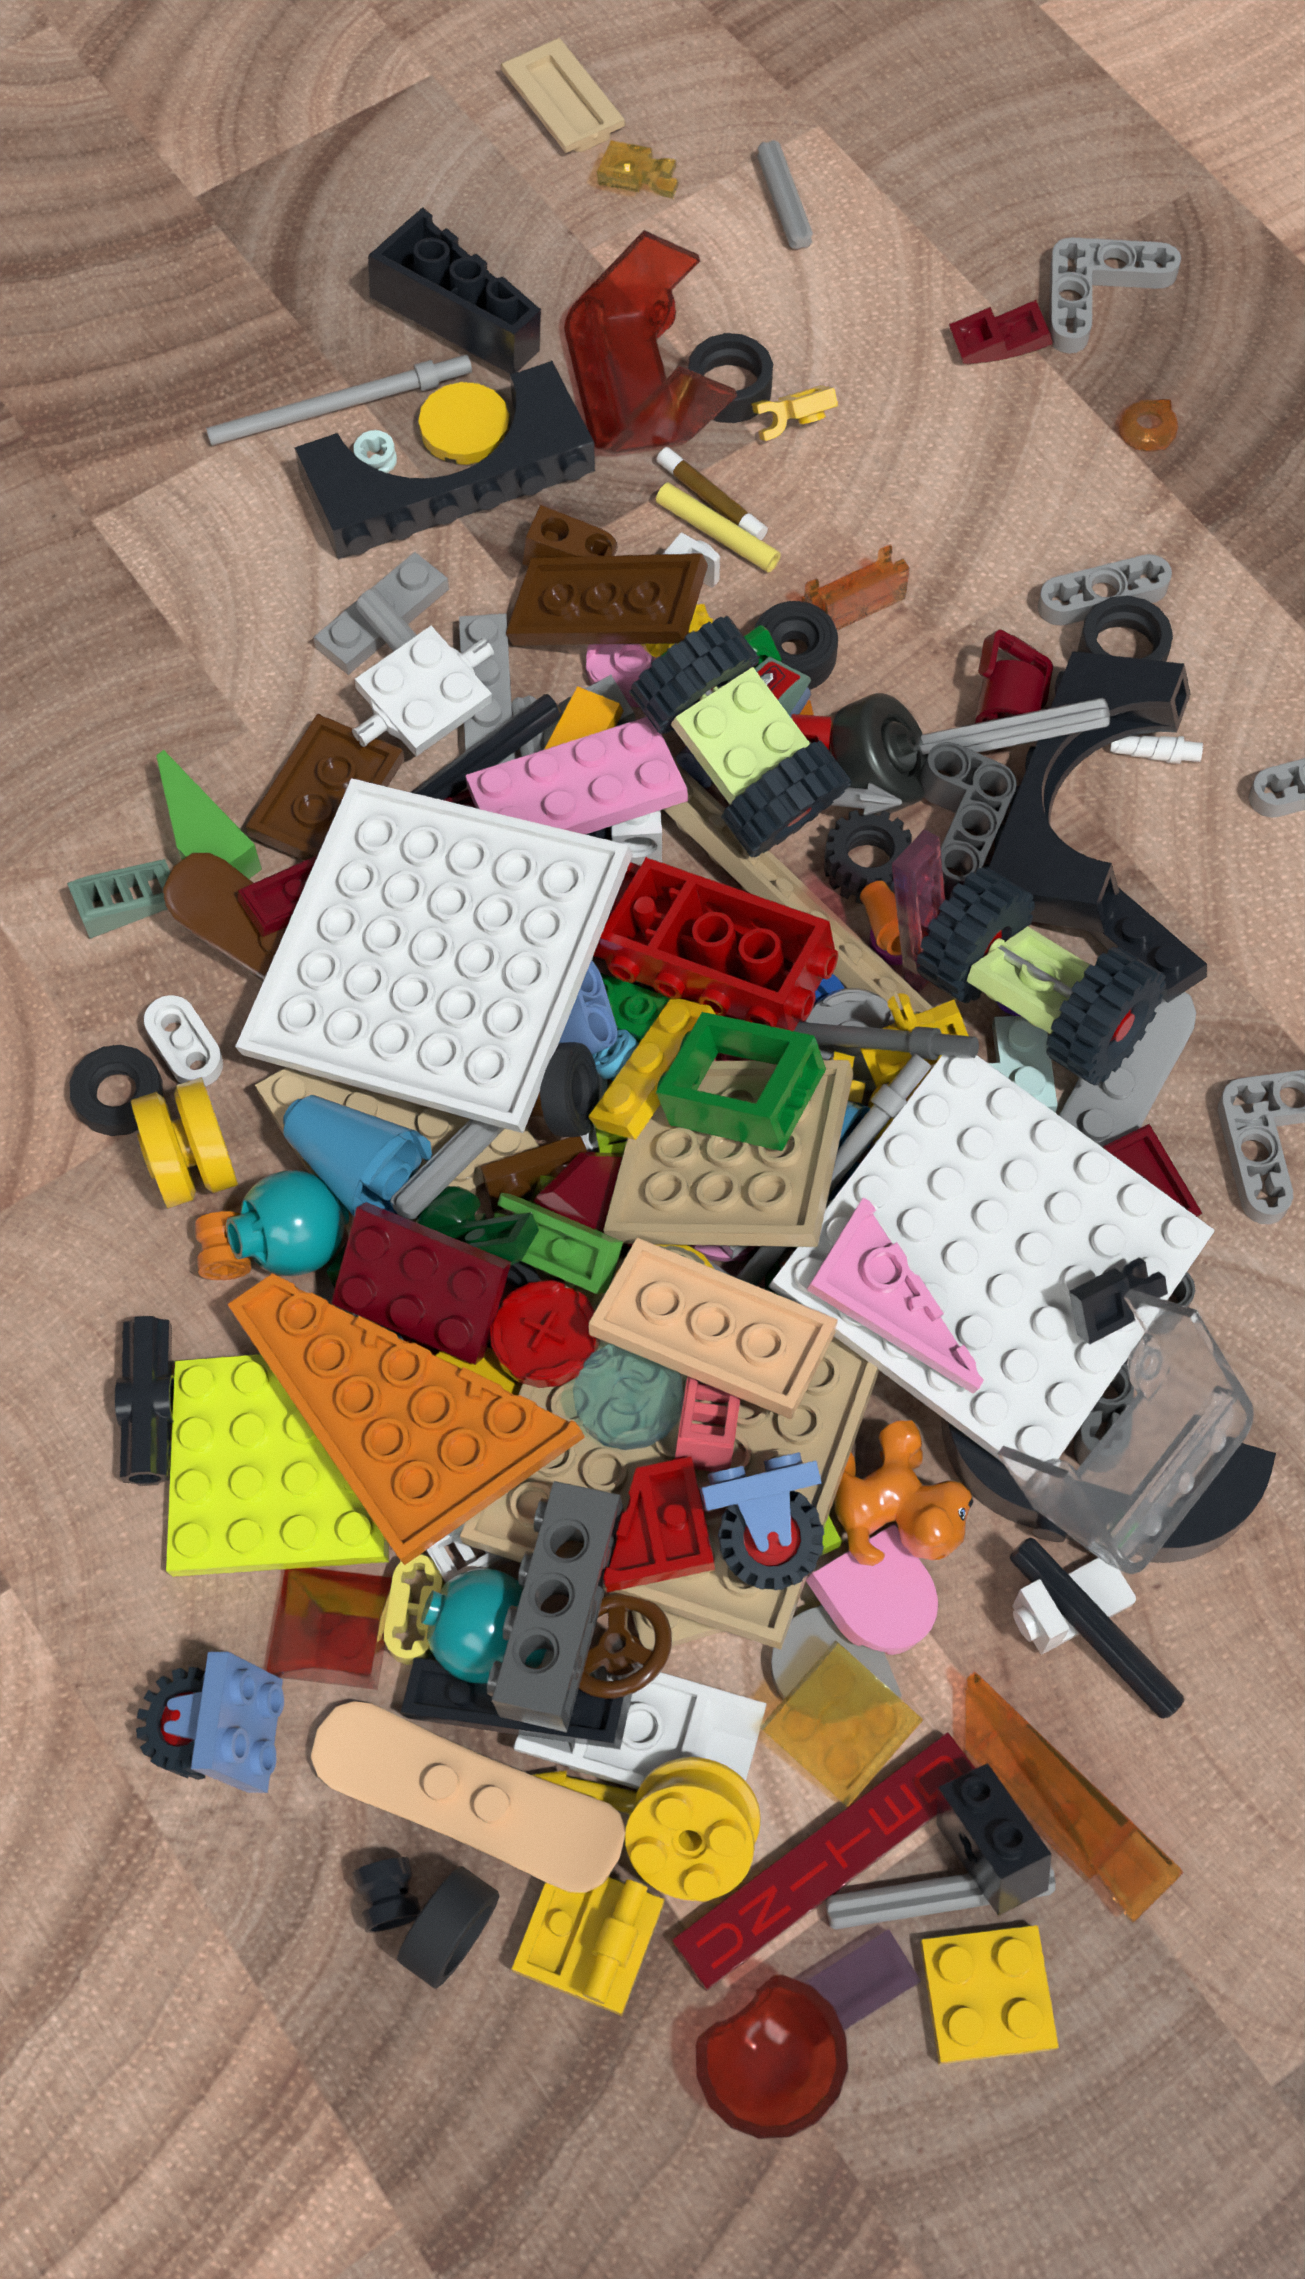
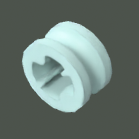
(374, 441)

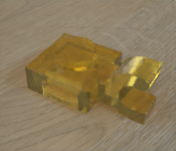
(631, 165)

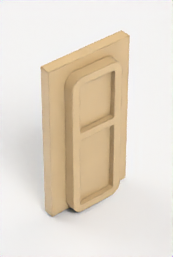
(563, 96)

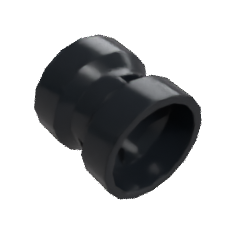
(386, 1893)

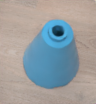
(354, 1151)

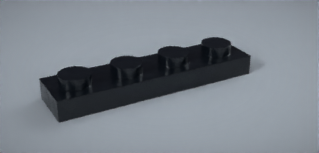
(445, 1699)

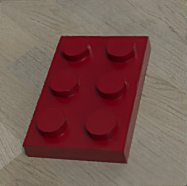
(420, 1282)

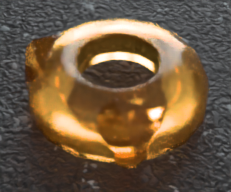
(1144, 438)

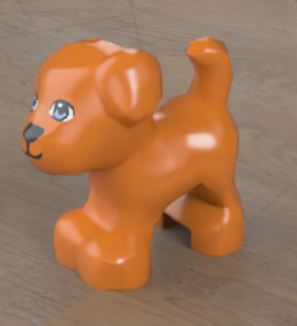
(928, 1516)

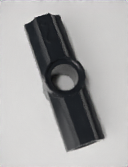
(145, 1401)

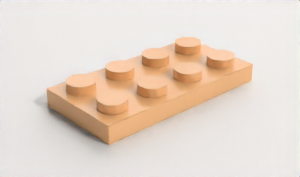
(713, 1327)

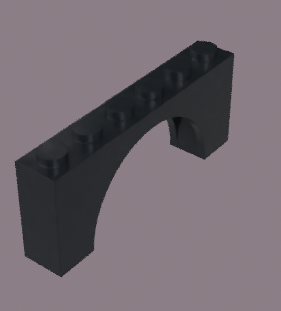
(371, 507)
(1065, 883)

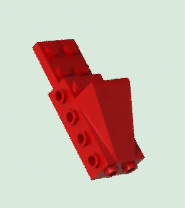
(716, 945)

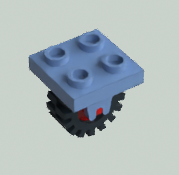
(769, 1529)
(215, 1722)

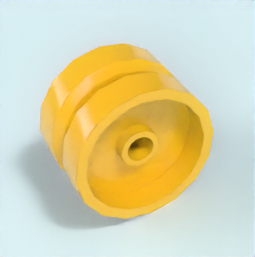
(179, 1144)

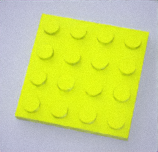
(255, 1479)

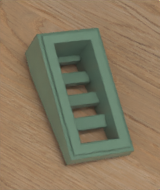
(103, 885)

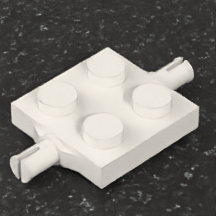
(423, 691)

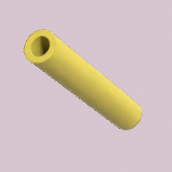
(718, 527)

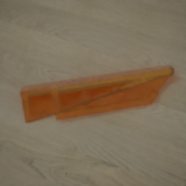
(1064, 1803)

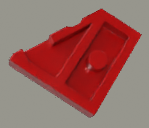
(662, 1528)

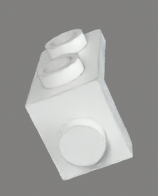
(1042, 1621)

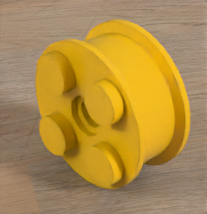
(693, 1829)

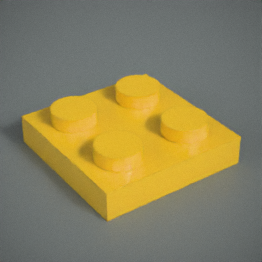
(988, 1995)

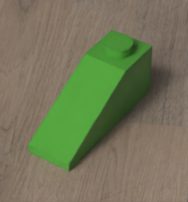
(201, 824)

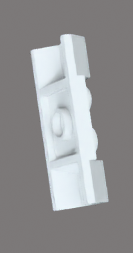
(663, 1723)

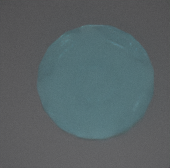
(627, 1398)

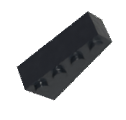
(453, 294)

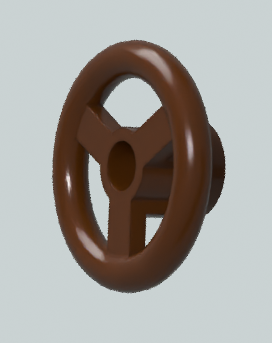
(635, 1664)

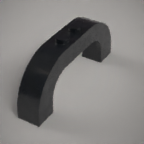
(1206, 1526)

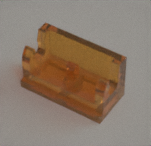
(862, 590)

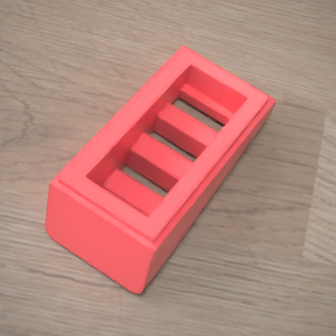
(708, 1445)

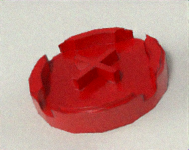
(543, 1334)

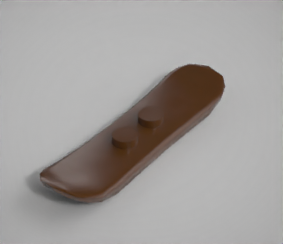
(204, 901)

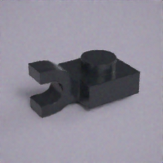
(1100, 1302)

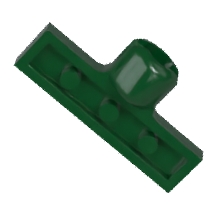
(455, 1216)

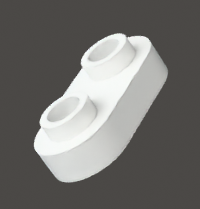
(187, 1043)

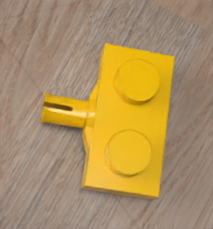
(887, 1064)

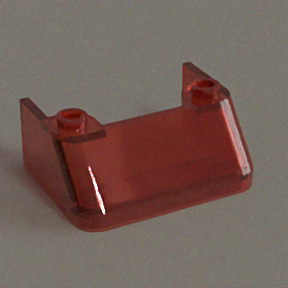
(618, 359)

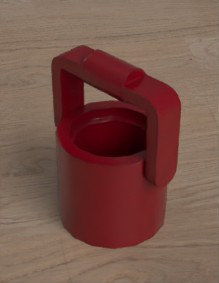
(1012, 685)

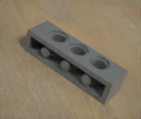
(549, 1693)

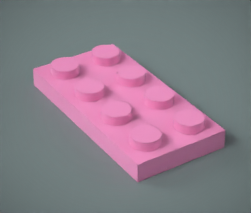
(585, 781)

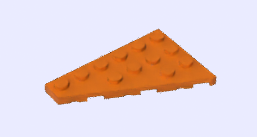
(399, 1423)

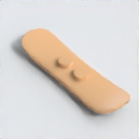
(468, 1797)

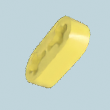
(401, 1607)

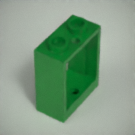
(782, 1100)

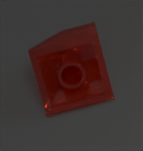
(330, 1627)

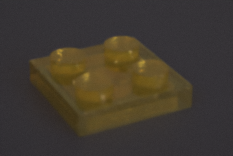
(841, 1723)

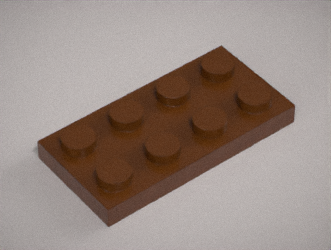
(607, 600)

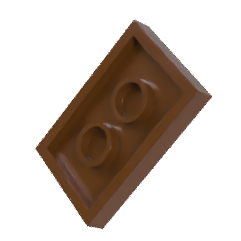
(313, 783)

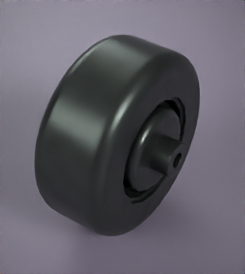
(880, 745)

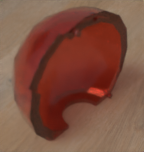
(775, 2061)

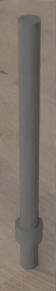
(923, 1041)

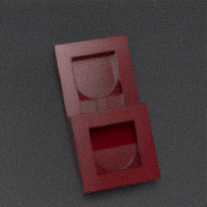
(1009, 335)

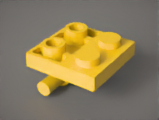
(590, 1941)

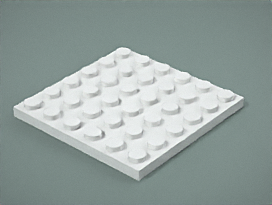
(436, 953)
(1000, 1223)

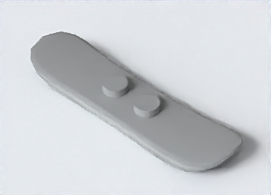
(1125, 1099)

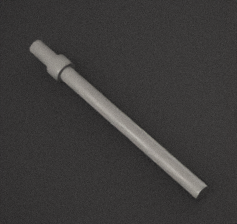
(424, 376)
(887, 1105)

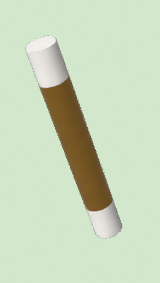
(711, 493)

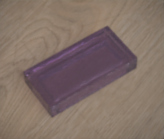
(866, 1979)

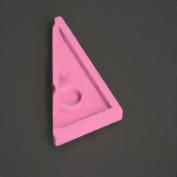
(875, 1287)

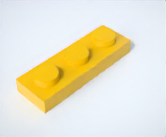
(632, 1094)

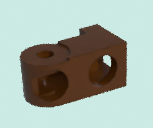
(564, 536)

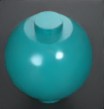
(288, 1224)
(469, 1623)

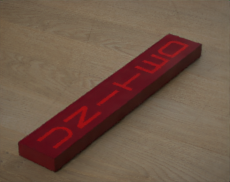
(820, 1865)

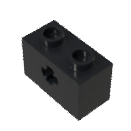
(993, 1839)

